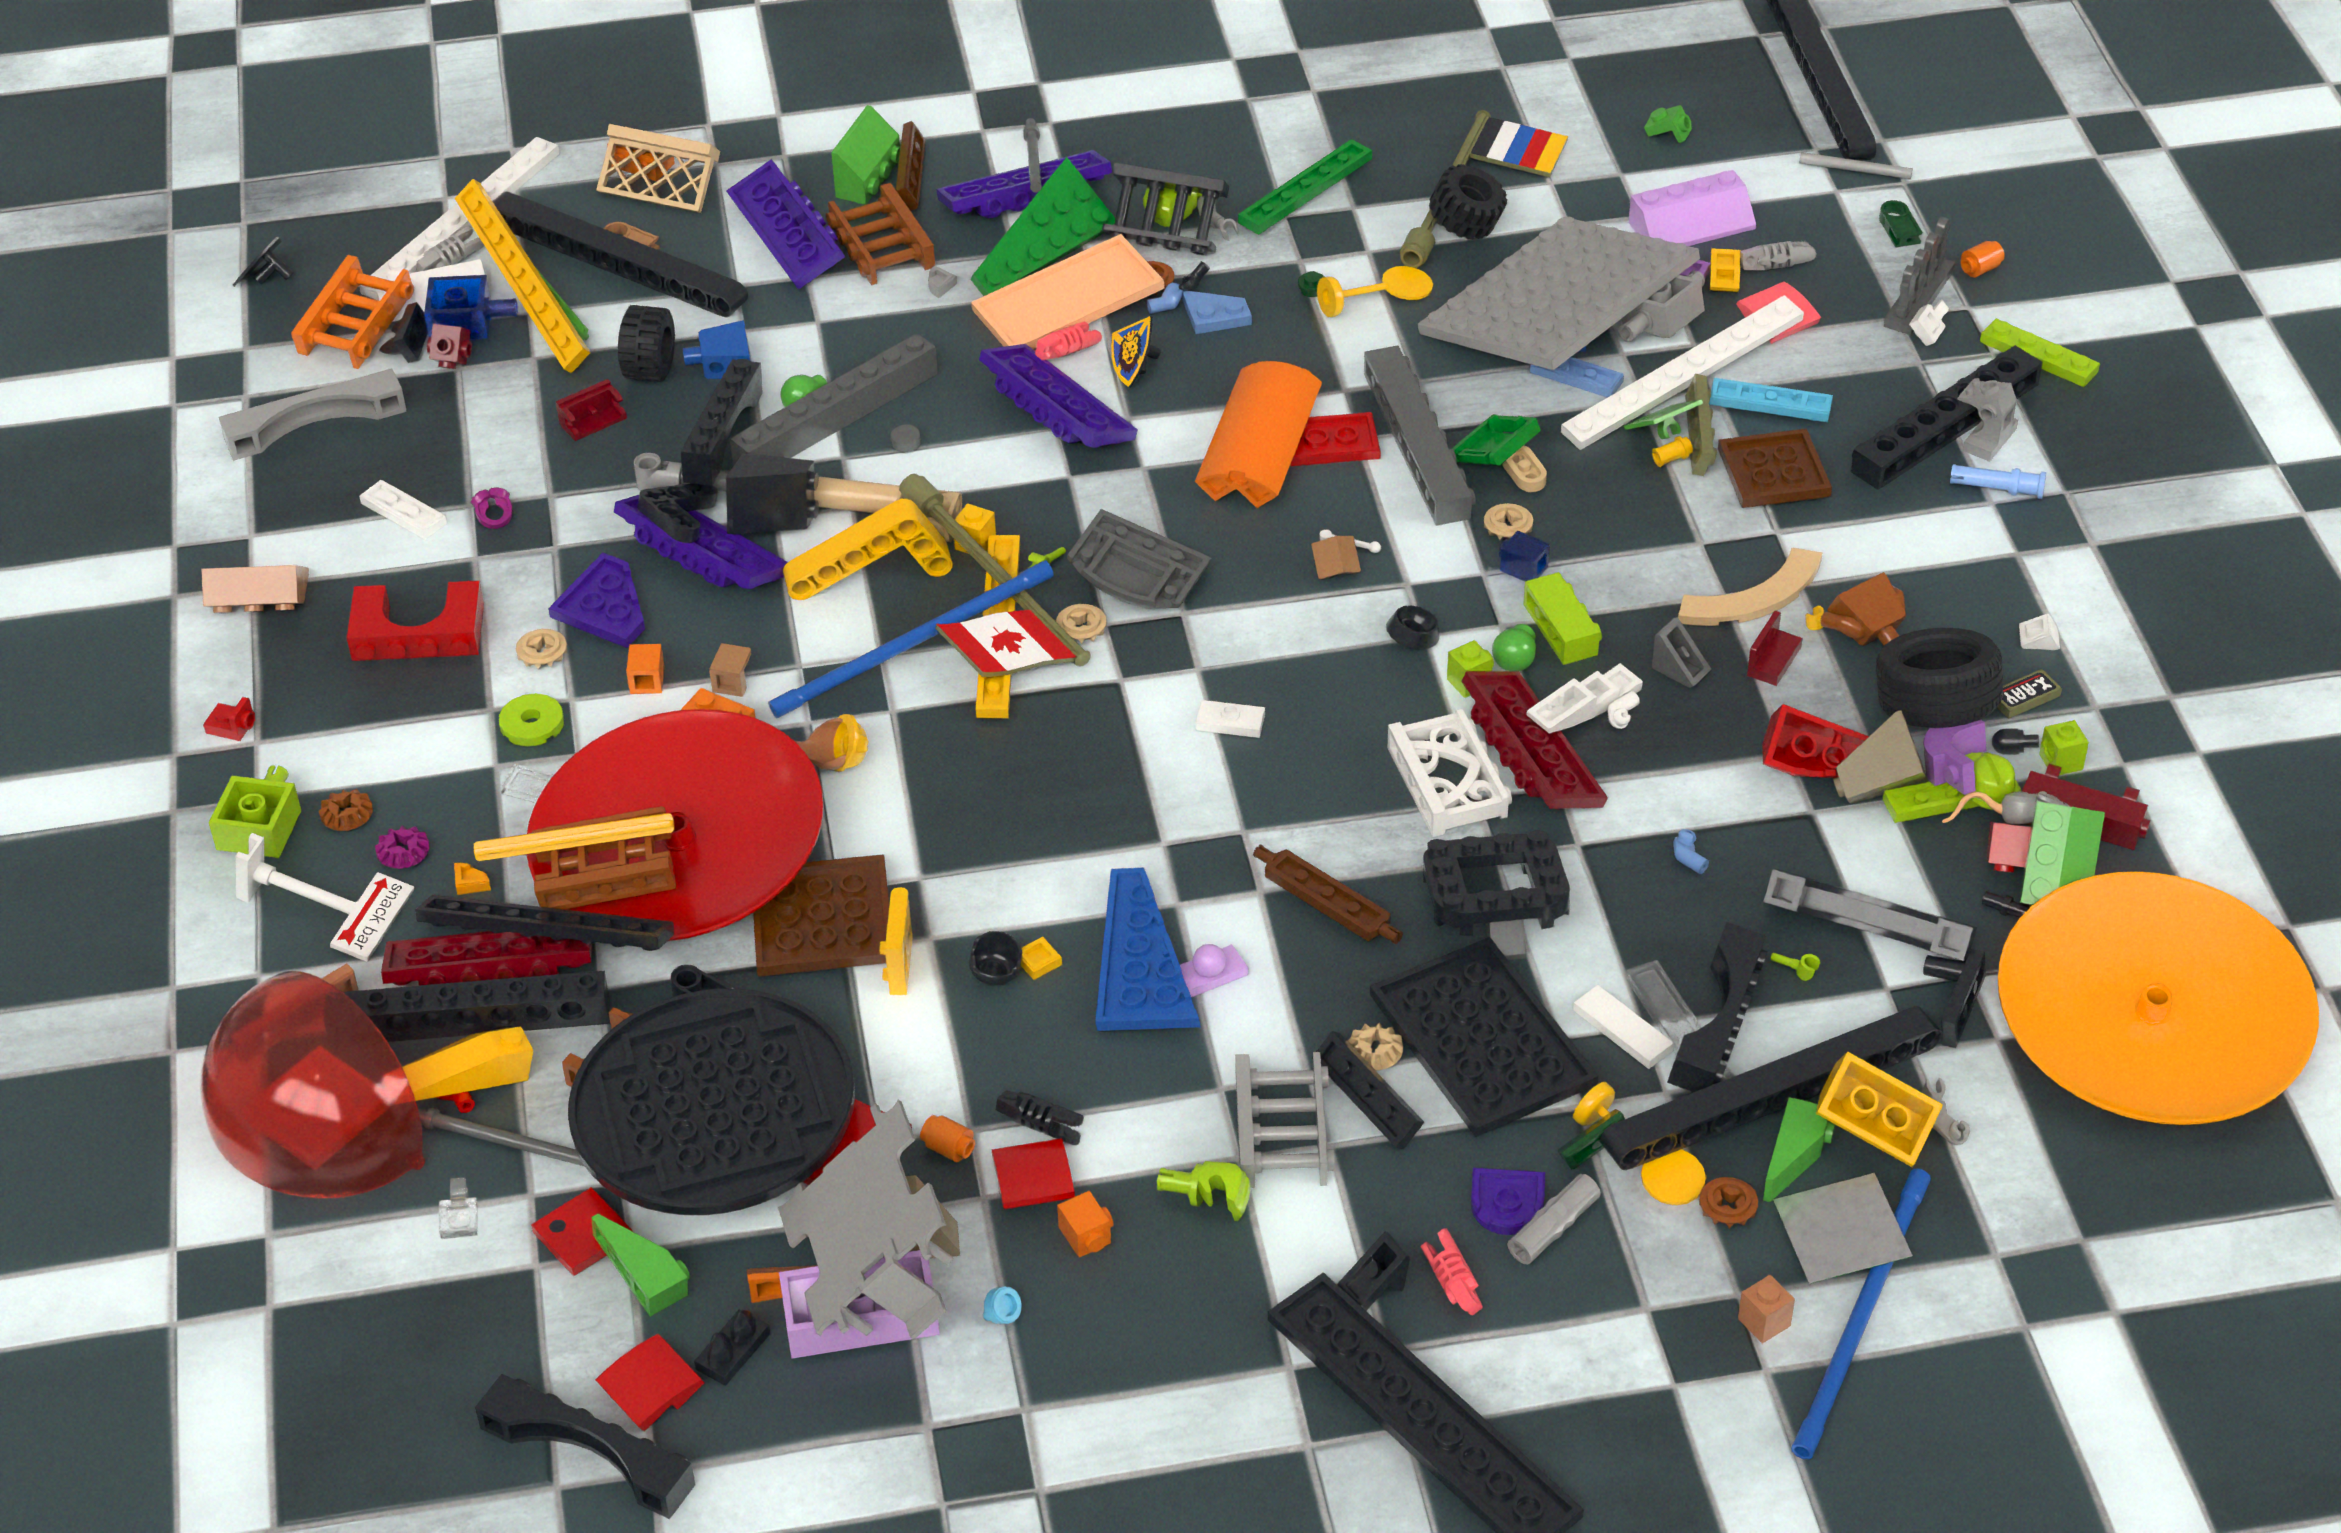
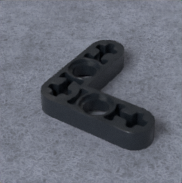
(669, 505)

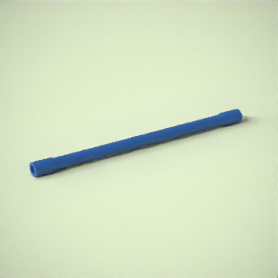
(797, 697)
(1813, 1426)

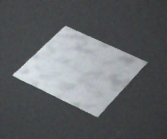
(1842, 1228)

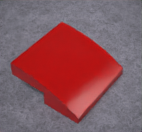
(1033, 1173)
(649, 1381)

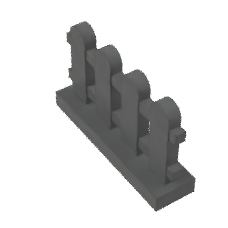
(1922, 280)

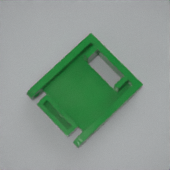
(1490, 445)

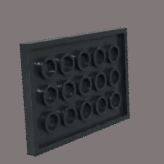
(1483, 1036)

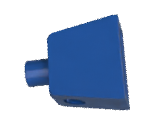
(718, 348)

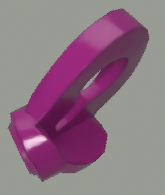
(481, 505)

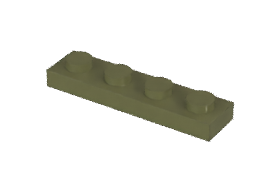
(1699, 426)

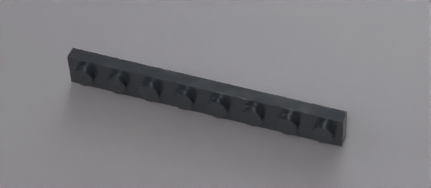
(544, 921)

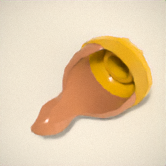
(836, 744)

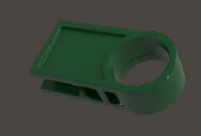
(1901, 229)

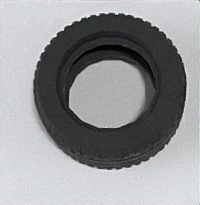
(1940, 677)

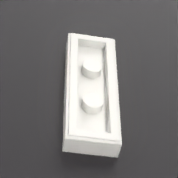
(403, 509)
(1623, 1026)

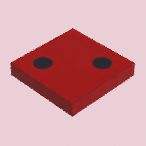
(569, 1230)

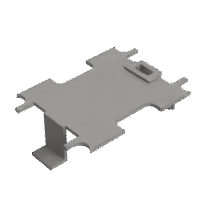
(856, 1218)

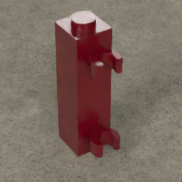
(2123, 817)

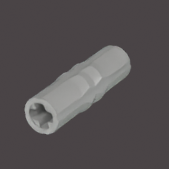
(1553, 1219)

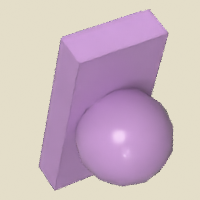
(1212, 968)

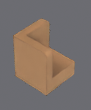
(1335, 556)
(728, 668)

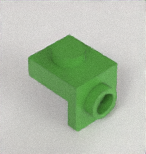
(1667, 120)

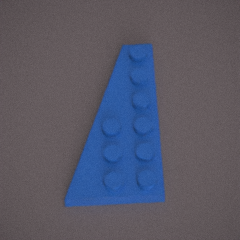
(1139, 968)

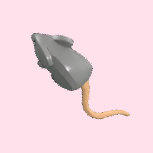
(2016, 807)

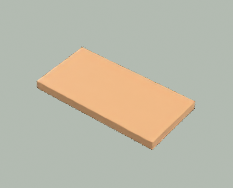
(1068, 293)

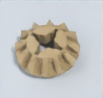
(1517, 515)
(1079, 614)
(533, 641)
(1388, 1051)

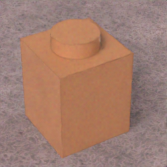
(1766, 1309)

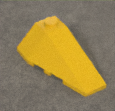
(472, 1064)

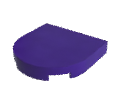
(1506, 1198)

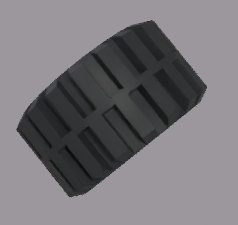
(1468, 201)
(646, 343)

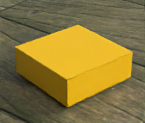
(1039, 958)

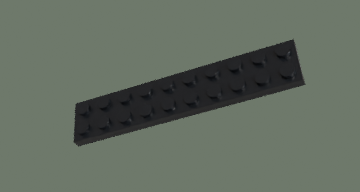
(1422, 1412)

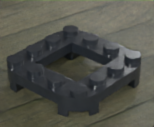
(1538, 859)

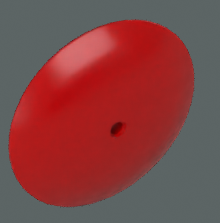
(738, 801)

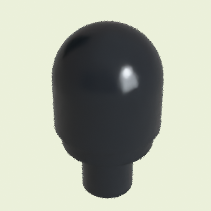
(2013, 741)

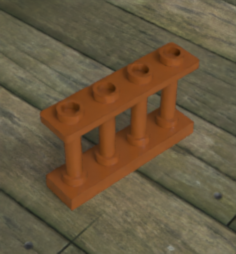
(898, 218)

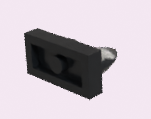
(409, 334)
(732, 1347)

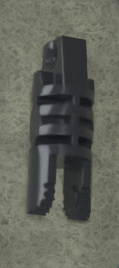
(1040, 1115)

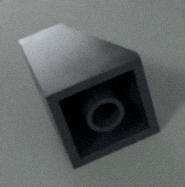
(770, 494)

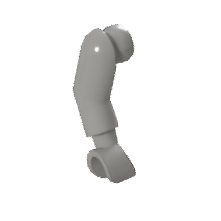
(1217, 220)
(1946, 1126)

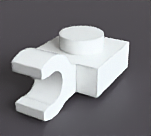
(1928, 322)

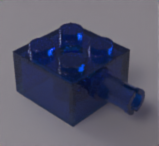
(465, 304)

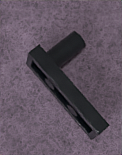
(1969, 980)

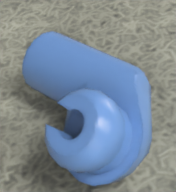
(1168, 300)
(1685, 851)

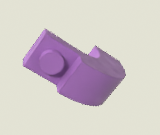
(1946, 754)

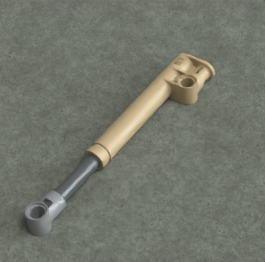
(830, 493)

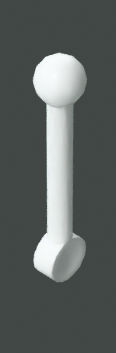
(1374, 546)

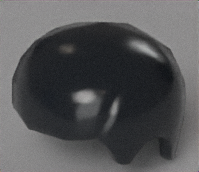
(995, 958)

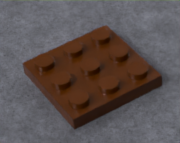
(1774, 468)

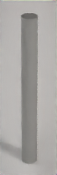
(1856, 165)

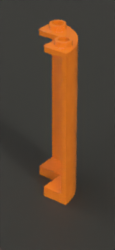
(1259, 431)

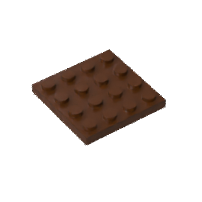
(825, 918)

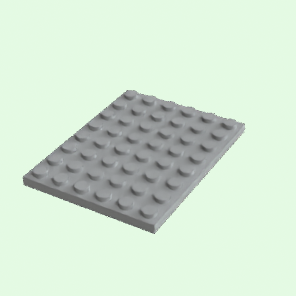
(1558, 292)

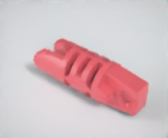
(1067, 341)
(1453, 1273)

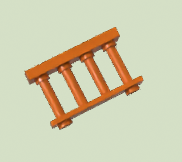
(337, 294)

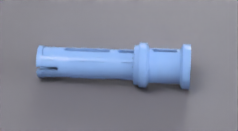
(2013, 481)

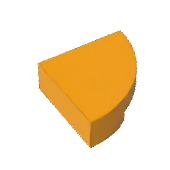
(470, 879)

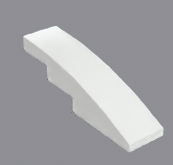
(1583, 700)

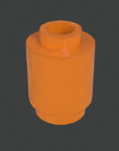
(1982, 258)
(947, 1138)

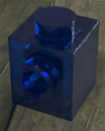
(1524, 556)

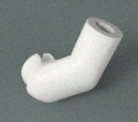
(1618, 709)

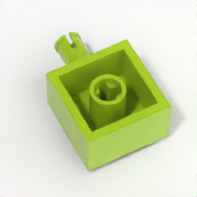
(258, 807)

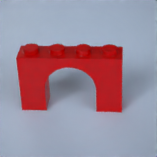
(450, 634)

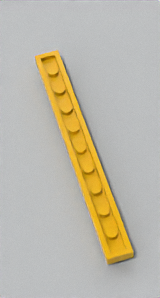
(522, 276)

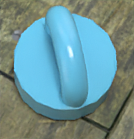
(1002, 1305)

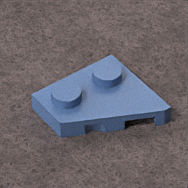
(1215, 312)

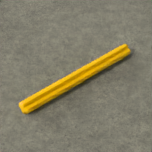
(574, 837)

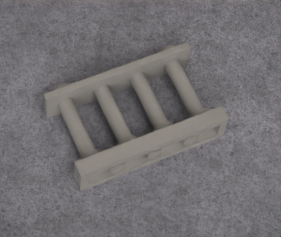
(1252, 1134)

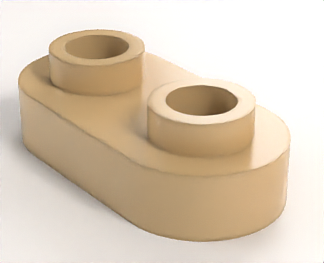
(1526, 470)

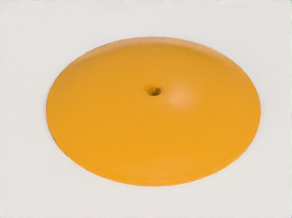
(2158, 998)

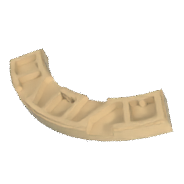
(1757, 601)

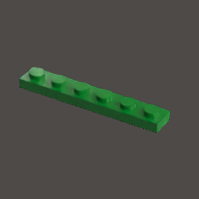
(1304, 186)

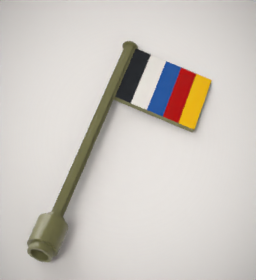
(1495, 143)

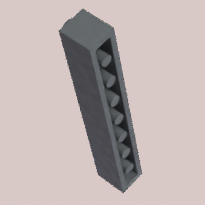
(840, 401)
(1418, 435)

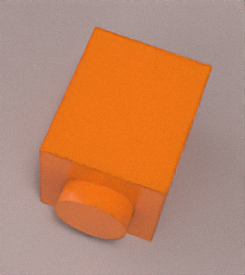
(645, 668)

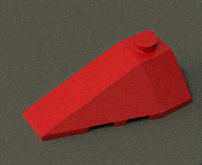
(1807, 744)

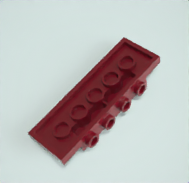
(1540, 760)
(479, 957)

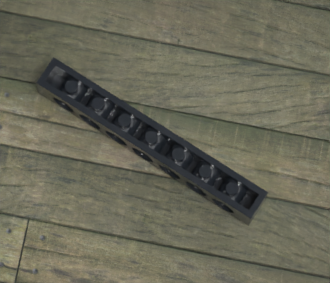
(1938, 421)
(487, 1005)

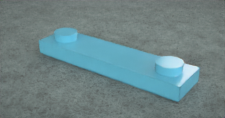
(1771, 399)

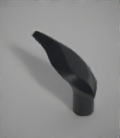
(1192, 280)

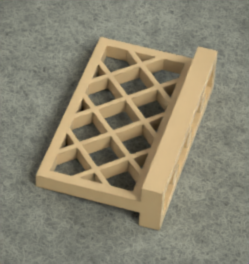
(666, 146)

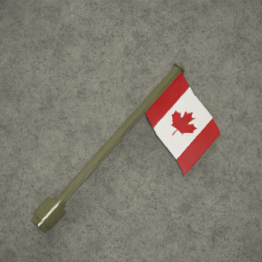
(1004, 640)

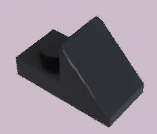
(1380, 1267)

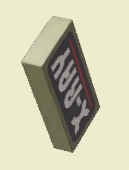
(2028, 693)

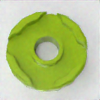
(529, 706)

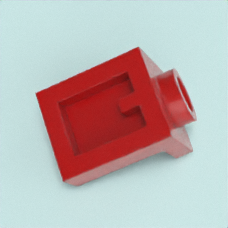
(230, 721)

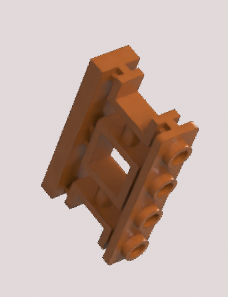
(604, 880)

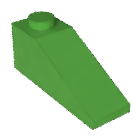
(1797, 1145)
(643, 1265)

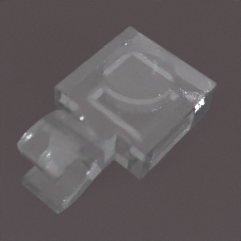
(459, 1214)

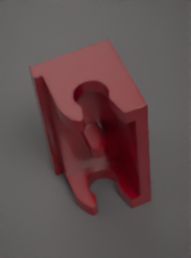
(590, 410)

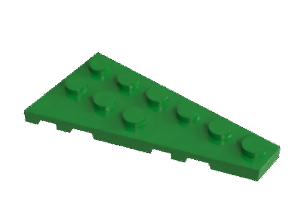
(1052, 226)

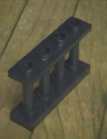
(1156, 182)

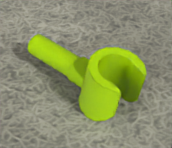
(1037, 558)
(1804, 968)

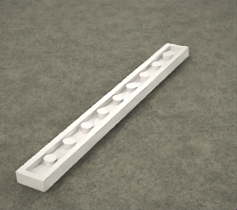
(506, 178)
(1679, 372)

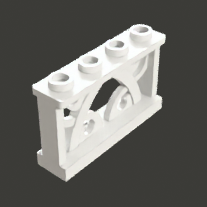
(1438, 809)

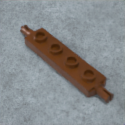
(1327, 895)

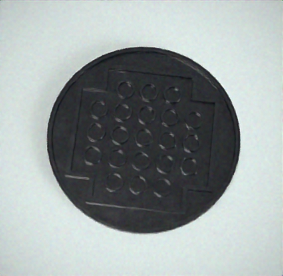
(711, 1101)

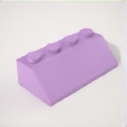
(1694, 210)
(886, 1326)

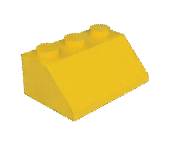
(1878, 1108)

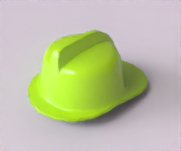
(1992, 777)

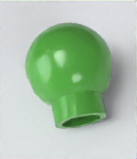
(800, 386)
(1515, 648)

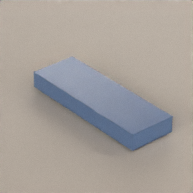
(1583, 376)

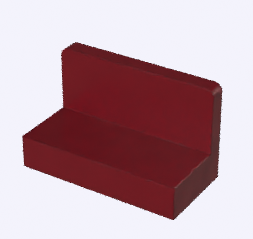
(1772, 652)

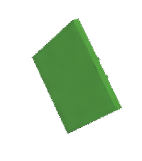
(1664, 418)

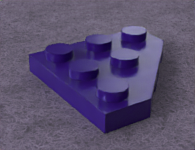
(602, 602)

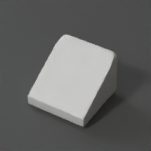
(2039, 633)

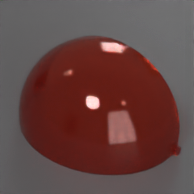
(308, 1092)

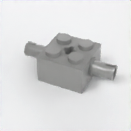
(1667, 308)

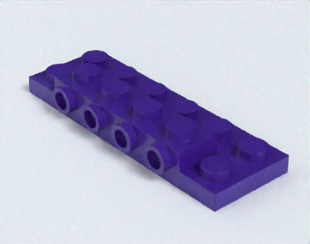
(1012, 188)
(786, 223)
(1055, 398)
(715, 555)

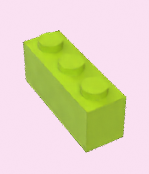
(1562, 618)

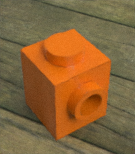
(1085, 1224)

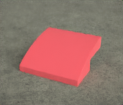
(1761, 299)

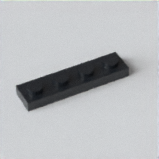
(1369, 1091)

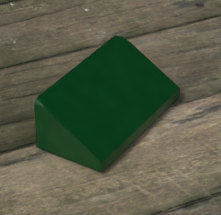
(1588, 1142)

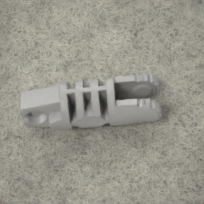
(449, 251)
(1776, 255)

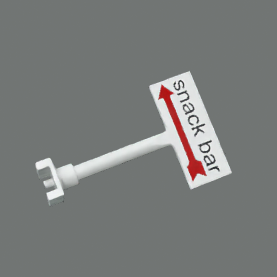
(367, 918)

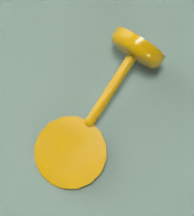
(1399, 281)
(1669, 1179)

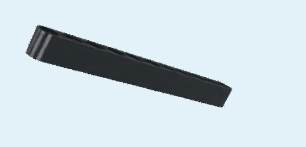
(1824, 79)
(621, 255)
(1764, 1089)

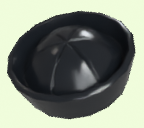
(1413, 627)

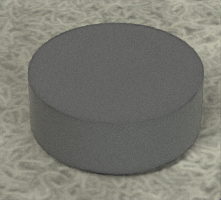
(905, 438)

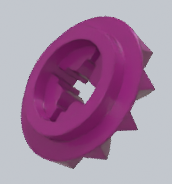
(398, 857)

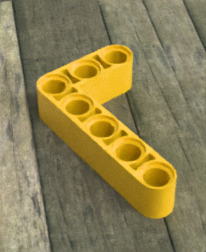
(864, 543)

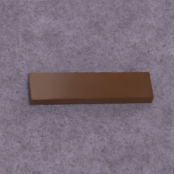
(910, 165)

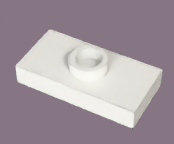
(1230, 718)

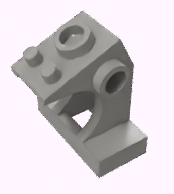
(1997, 423)

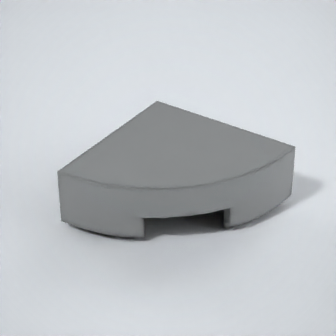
(940, 281)

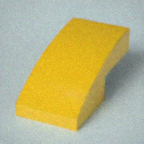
(1725, 270)

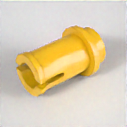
(1672, 451)

